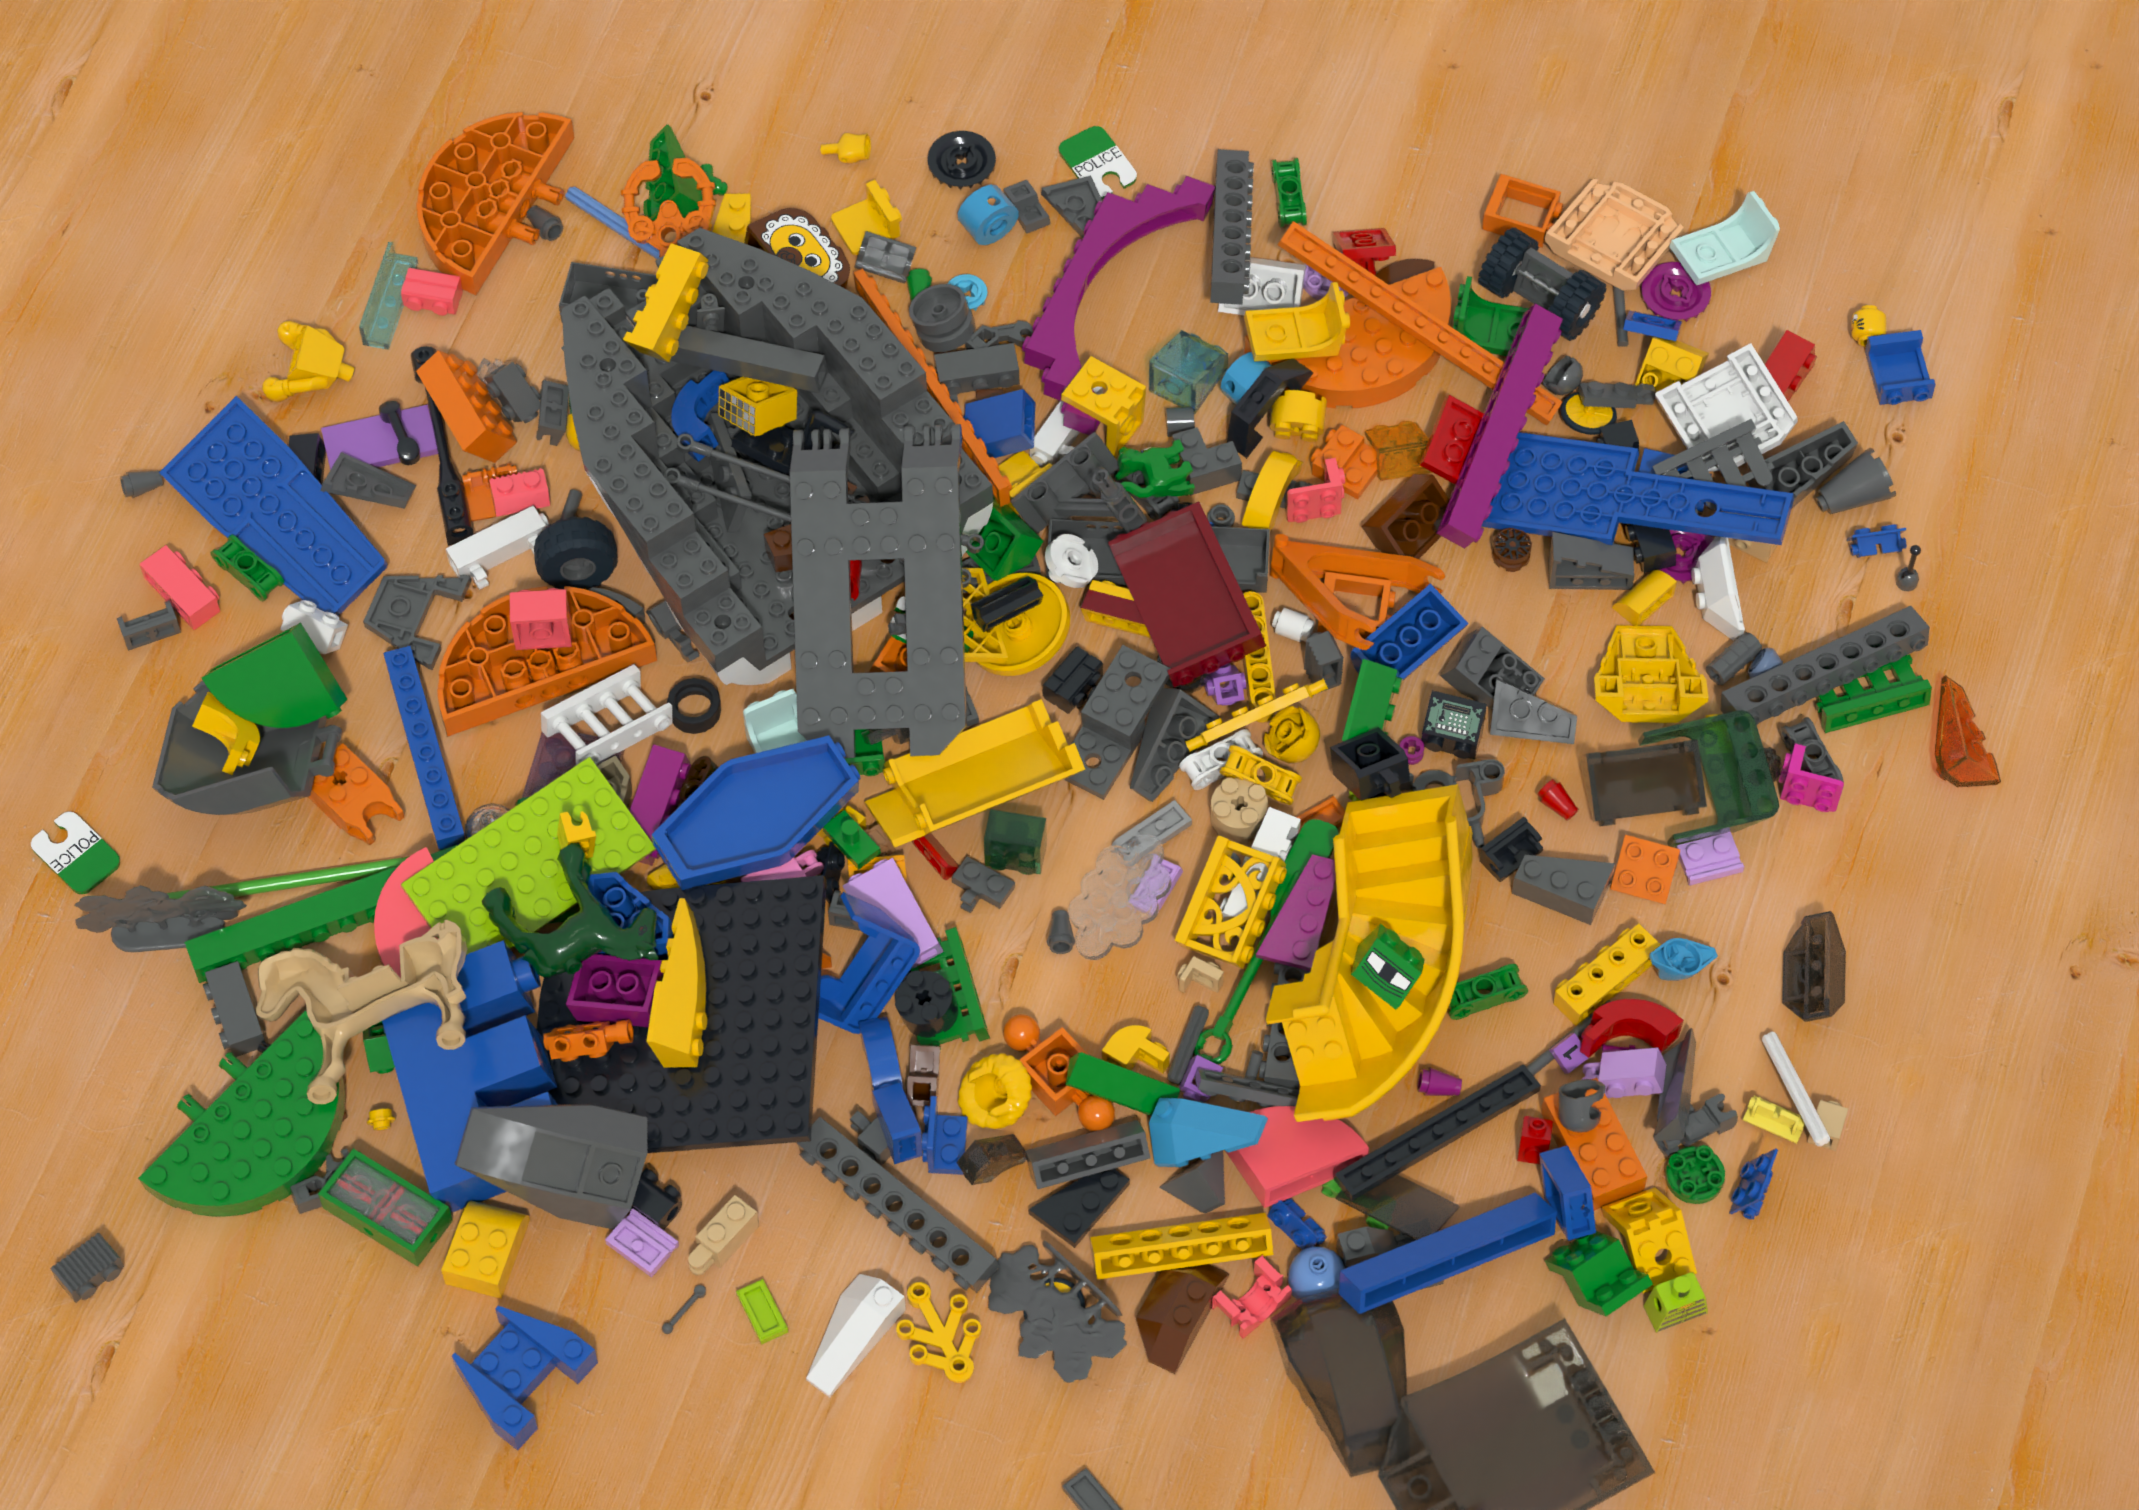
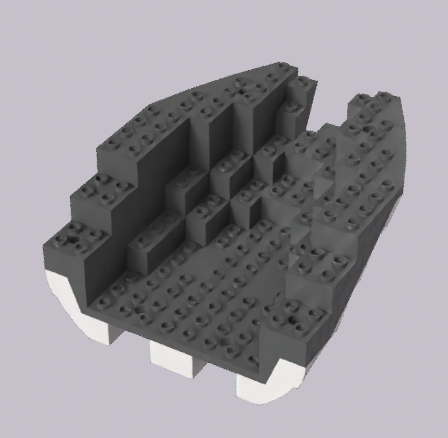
(622, 410)

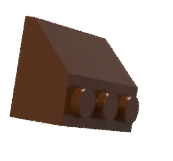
(1409, 518)

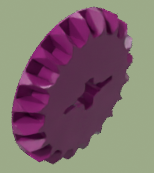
(1673, 276)
(1694, 545)

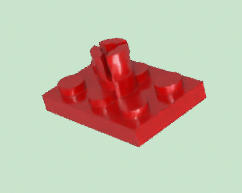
(1365, 246)
(1451, 439)

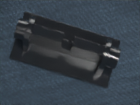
(833, 864)

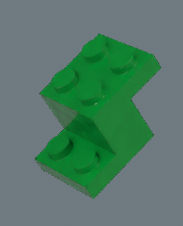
(1598, 1272)

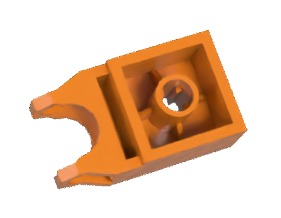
(353, 795)

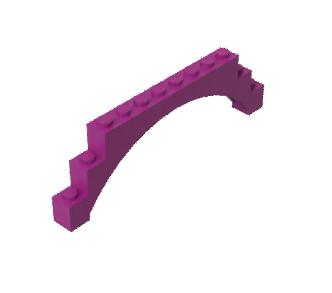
(1114, 227)

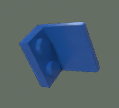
(943, 1140)

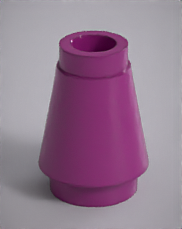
(1437, 1083)

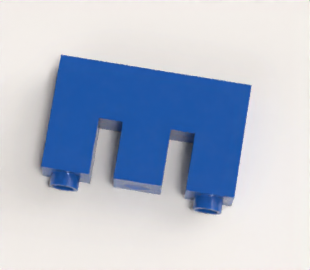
(493, 1068)

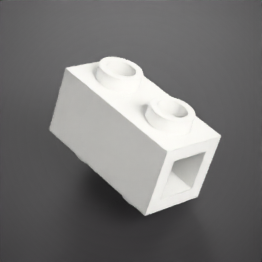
(322, 627)

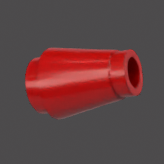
(1557, 799)

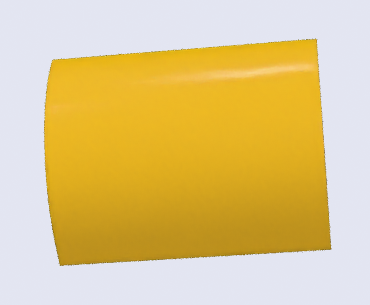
(1646, 597)

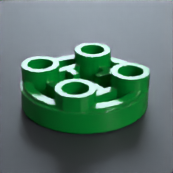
(1695, 1174)

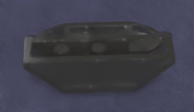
(1814, 969)

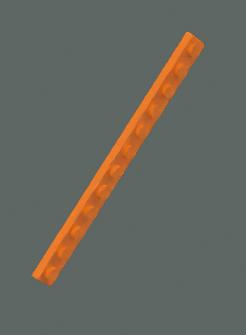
(1405, 313)
(972, 446)

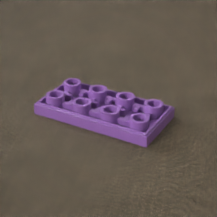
(376, 441)

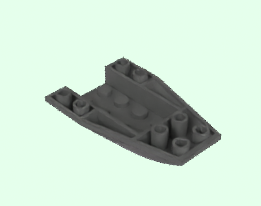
(560, 1158)

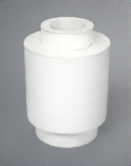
(1293, 625)

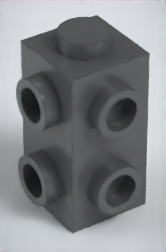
(517, 397)

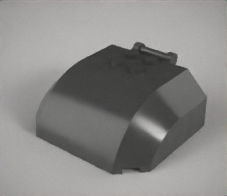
(278, 774)

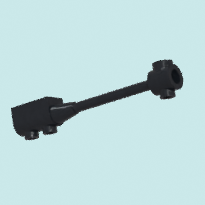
(450, 488)
(653, 1201)

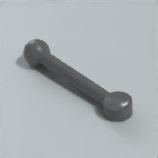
(699, 1292)

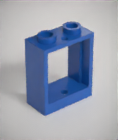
(1567, 1191)

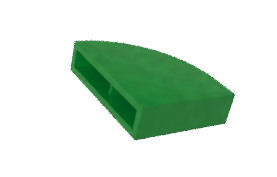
(278, 682)

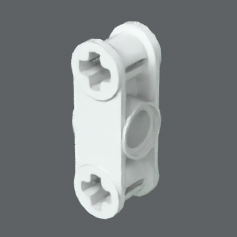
(1204, 767)

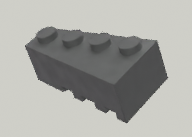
(1810, 462)

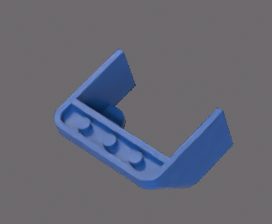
(873, 971)

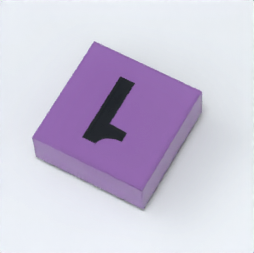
(1568, 1053)

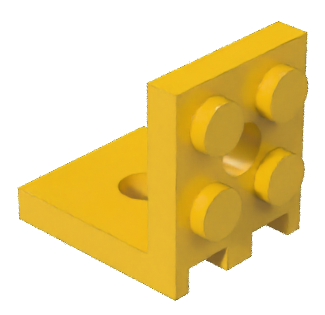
(1118, 407)
(1649, 1225)

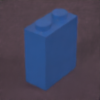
(1003, 422)

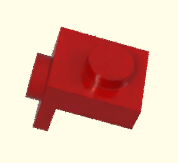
(1534, 1139)

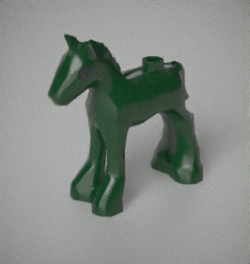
(582, 933)

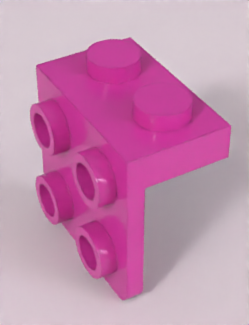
(1808, 788)

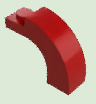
(1631, 1018)

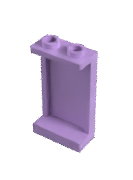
(888, 890)

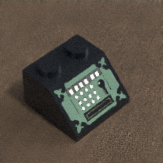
(1453, 725)

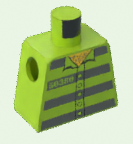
(1679, 1302)

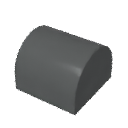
(1179, 420)

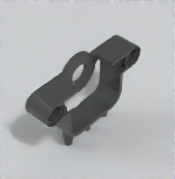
(1482, 786)

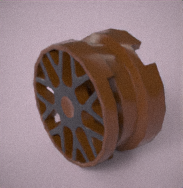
(1511, 549)

